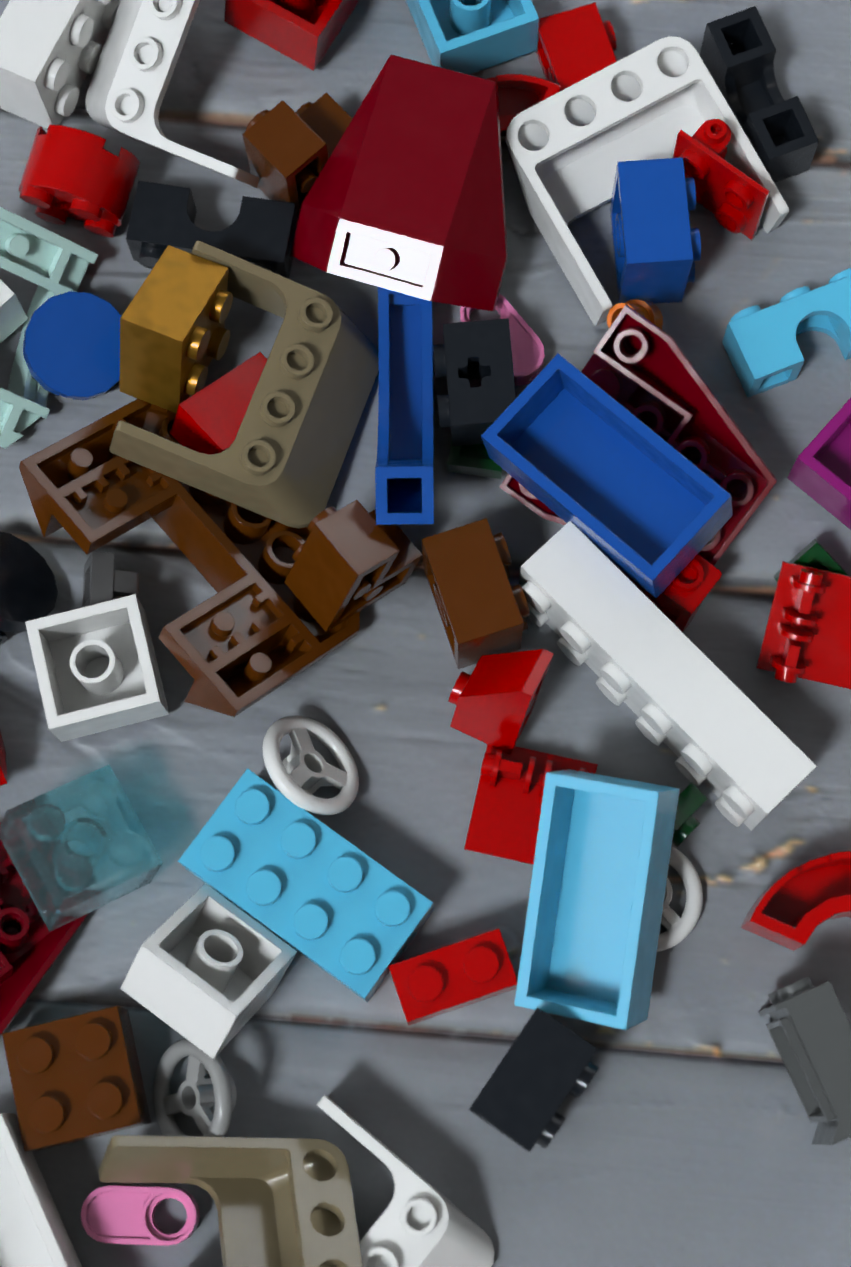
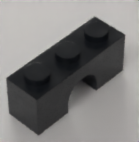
(742, 65)
(167, 217)

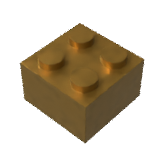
(174, 329)

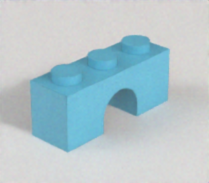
(764, 340)

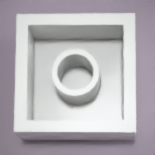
(96, 668)
(208, 970)

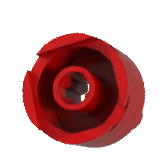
(78, 179)

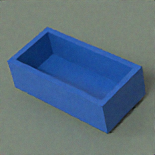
(608, 475)

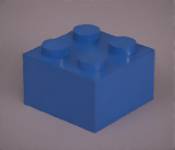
(653, 231)

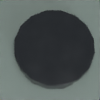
(26, 584)

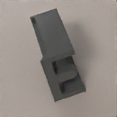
(816, 1052)

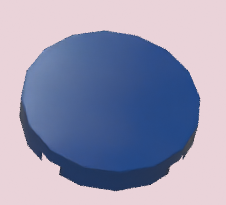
(74, 345)

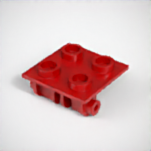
(718, 184)
(809, 627)
(510, 801)

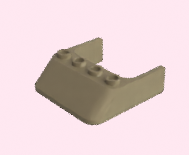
(297, 415)
(273, 1196)

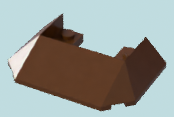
(254, 627)

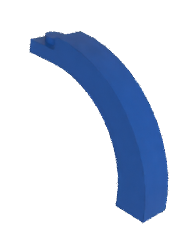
(405, 411)

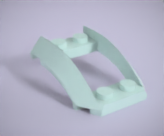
(56, 268)

